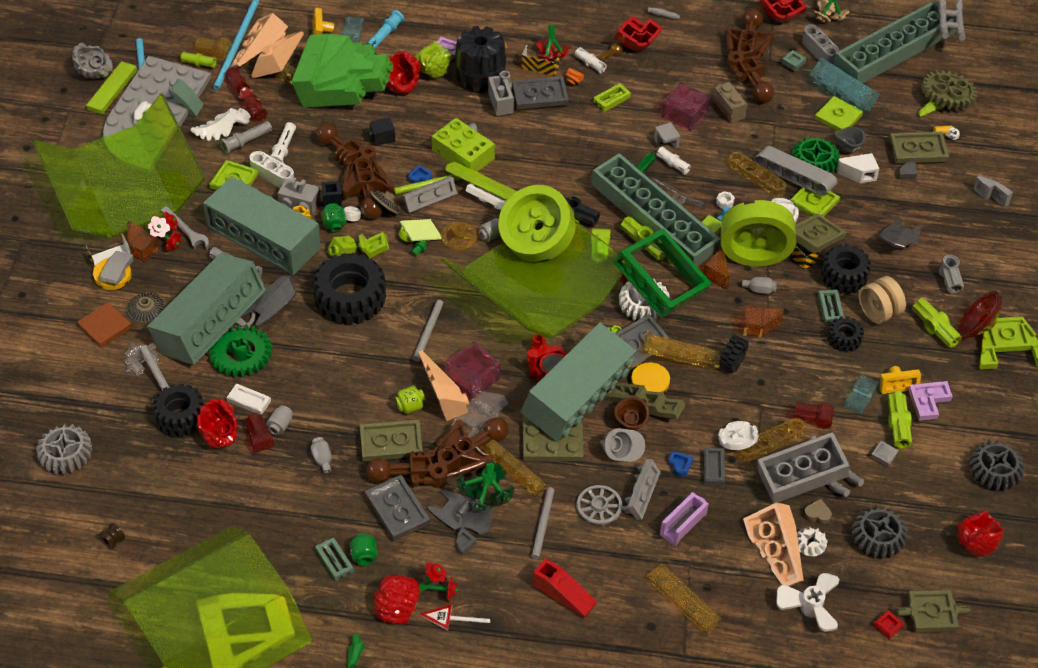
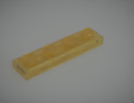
(681, 351)

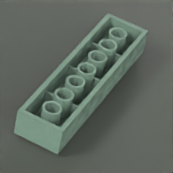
(892, 44)
(654, 208)

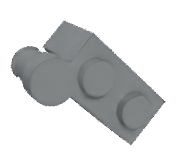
(500, 93)

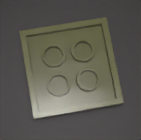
(541, 447)

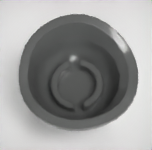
(850, 139)

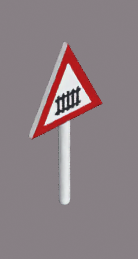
(442, 617)

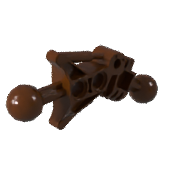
(750, 47)
(359, 172)
(448, 447)

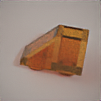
(141, 242)
(761, 321)

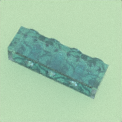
(844, 84)

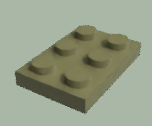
(919, 147)
(818, 233)
(390, 439)

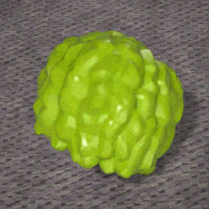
(434, 60)

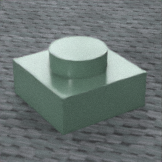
(793, 60)

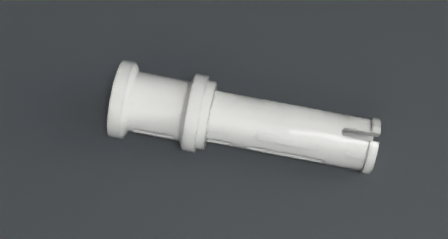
(288, 131)

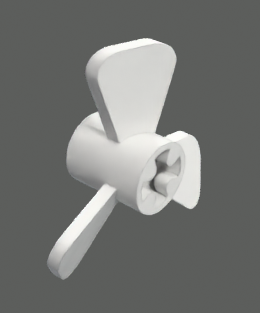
(810, 601)

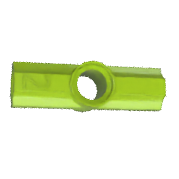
(639, 232)
(936, 323)
(899, 420)

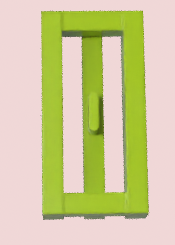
(614, 99)

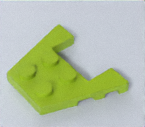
(1006, 336)

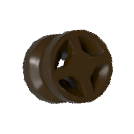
(111, 535)

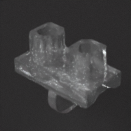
(135, 358)

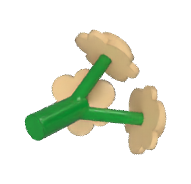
(827, 8)

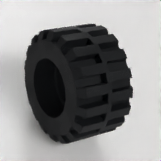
(848, 258)
(176, 398)

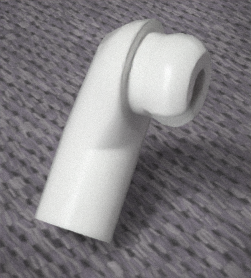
(138, 112)

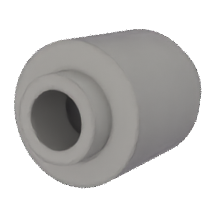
(490, 230)
(279, 420)

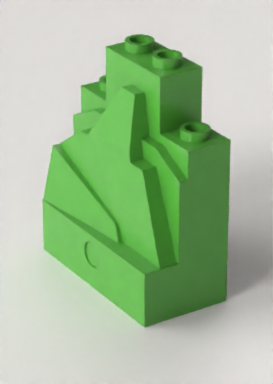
(339, 71)

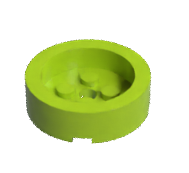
(534, 206)
(765, 245)

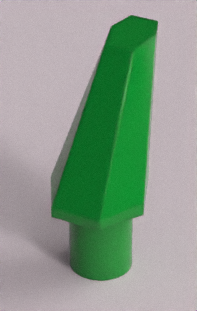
(420, 246)
(355, 651)

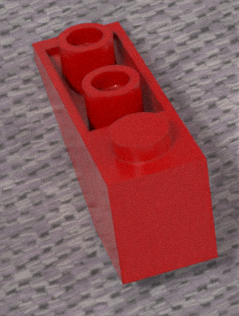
(562, 587)

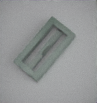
(827, 293)
(341, 572)

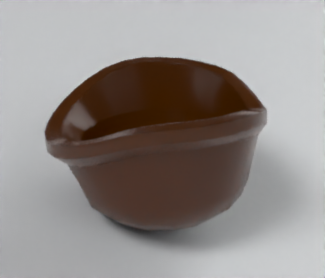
(632, 413)

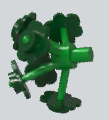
(490, 477)

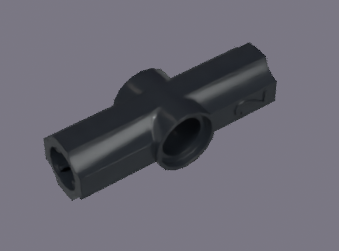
(583, 212)

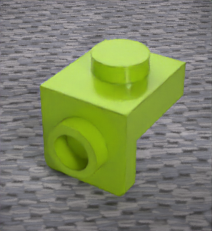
(342, 245)
(373, 245)

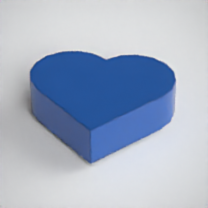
(419, 174)
(680, 462)

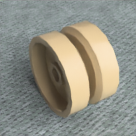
(882, 300)

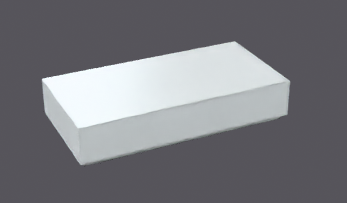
(248, 399)

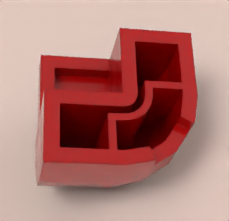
(783, 10)
(636, 34)

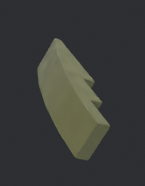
(656, 401)

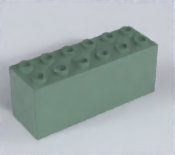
(262, 225)
(206, 308)
(578, 382)

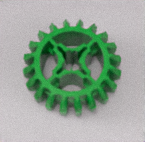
(817, 153)

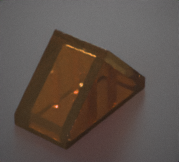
(717, 270)

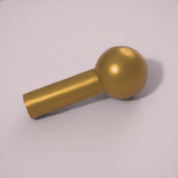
(615, 49)

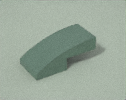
(185, 95)

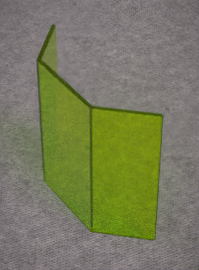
(124, 174)
(550, 292)
(216, 607)

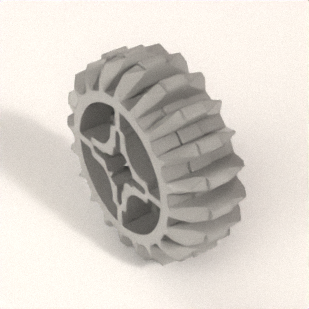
(64, 449)

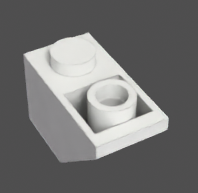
(858, 168)

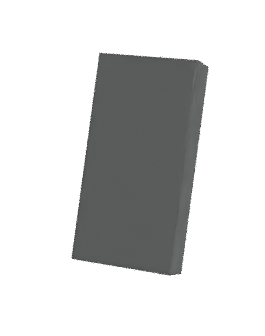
(714, 466)

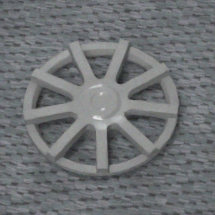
(599, 505)

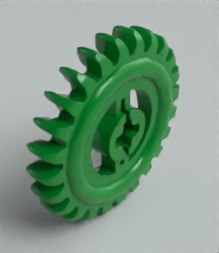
(238, 343)

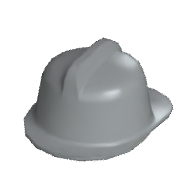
(623, 445)

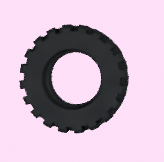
(349, 306)

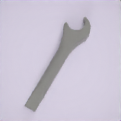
(194, 237)

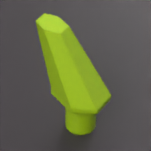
(929, 108)

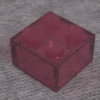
(685, 106)
(473, 369)

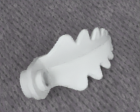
(222, 124)

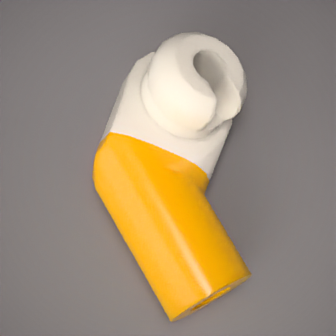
(948, 131)

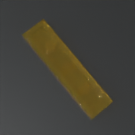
(684, 598)

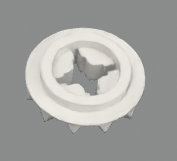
(814, 548)

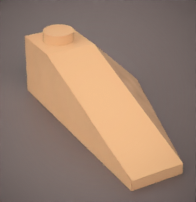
(263, 33)
(275, 56)
(447, 392)
(776, 537)

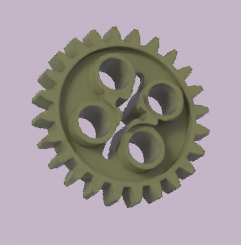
(949, 90)

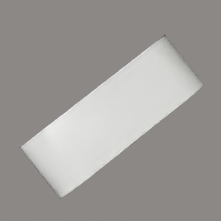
(270, 168)

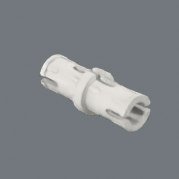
(590, 60)
(673, 160)

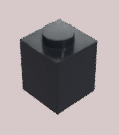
(381, 131)
(331, 193)

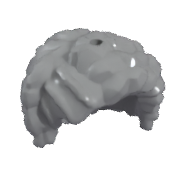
(86, 61)

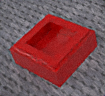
(888, 624)

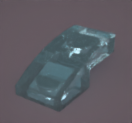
(353, 28)
(861, 394)

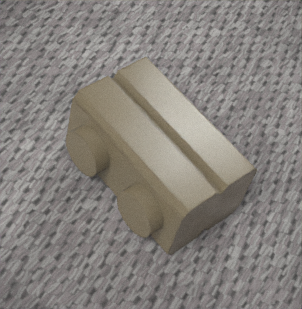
(730, 102)

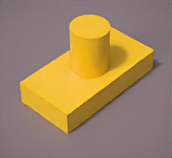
(320, 26)
(898, 380)

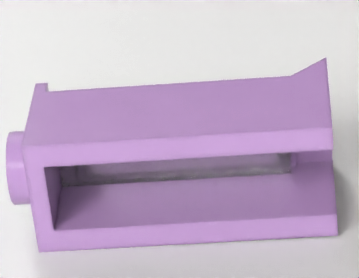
(683, 518)

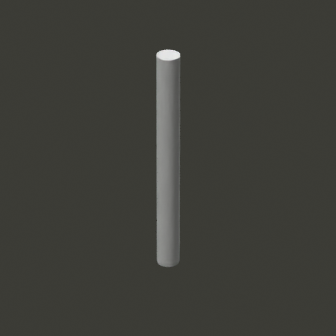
(428, 329)
(542, 523)

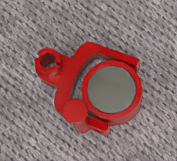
(548, 357)

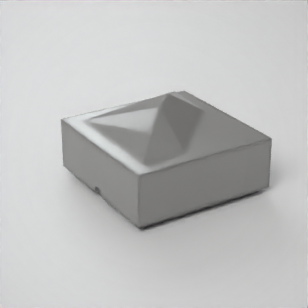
(884, 454)

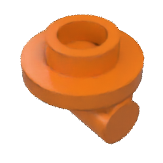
(573, 76)

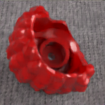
(404, 72)
(217, 423)
(980, 534)
(396, 599)

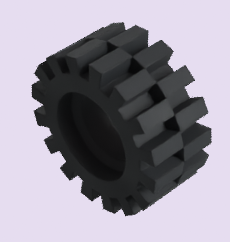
(843, 342)
(734, 353)

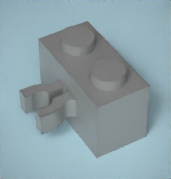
(299, 194)

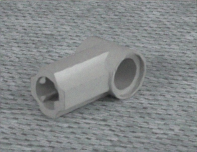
(951, 274)

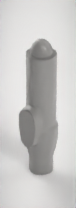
(662, 12)

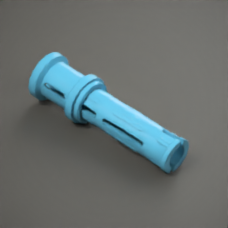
(389, 26)

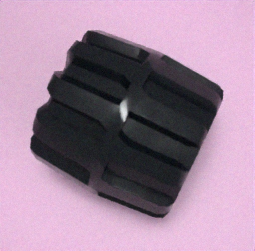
(479, 56)

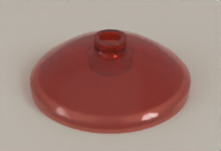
(981, 315)

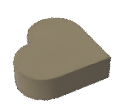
(818, 512)

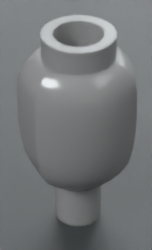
(761, 285)
(321, 453)

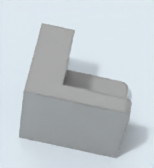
(667, 133)

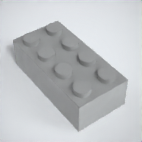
(803, 467)

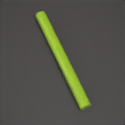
(408, 188)

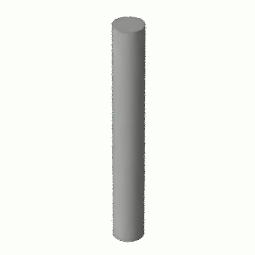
(153, 366)

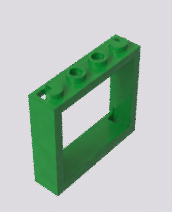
(646, 285)

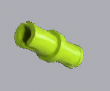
(198, 59)

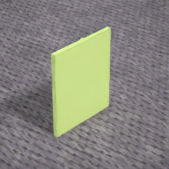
(421, 230)

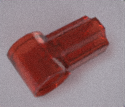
(819, 415)
(259, 435)

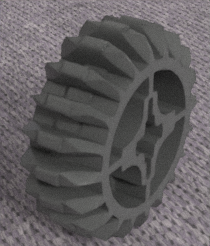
(996, 465)
(879, 532)

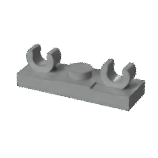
(429, 194)
(642, 489)

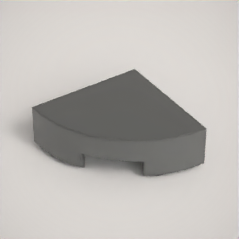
(908, 170)
(465, 541)

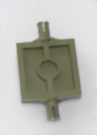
(933, 611)

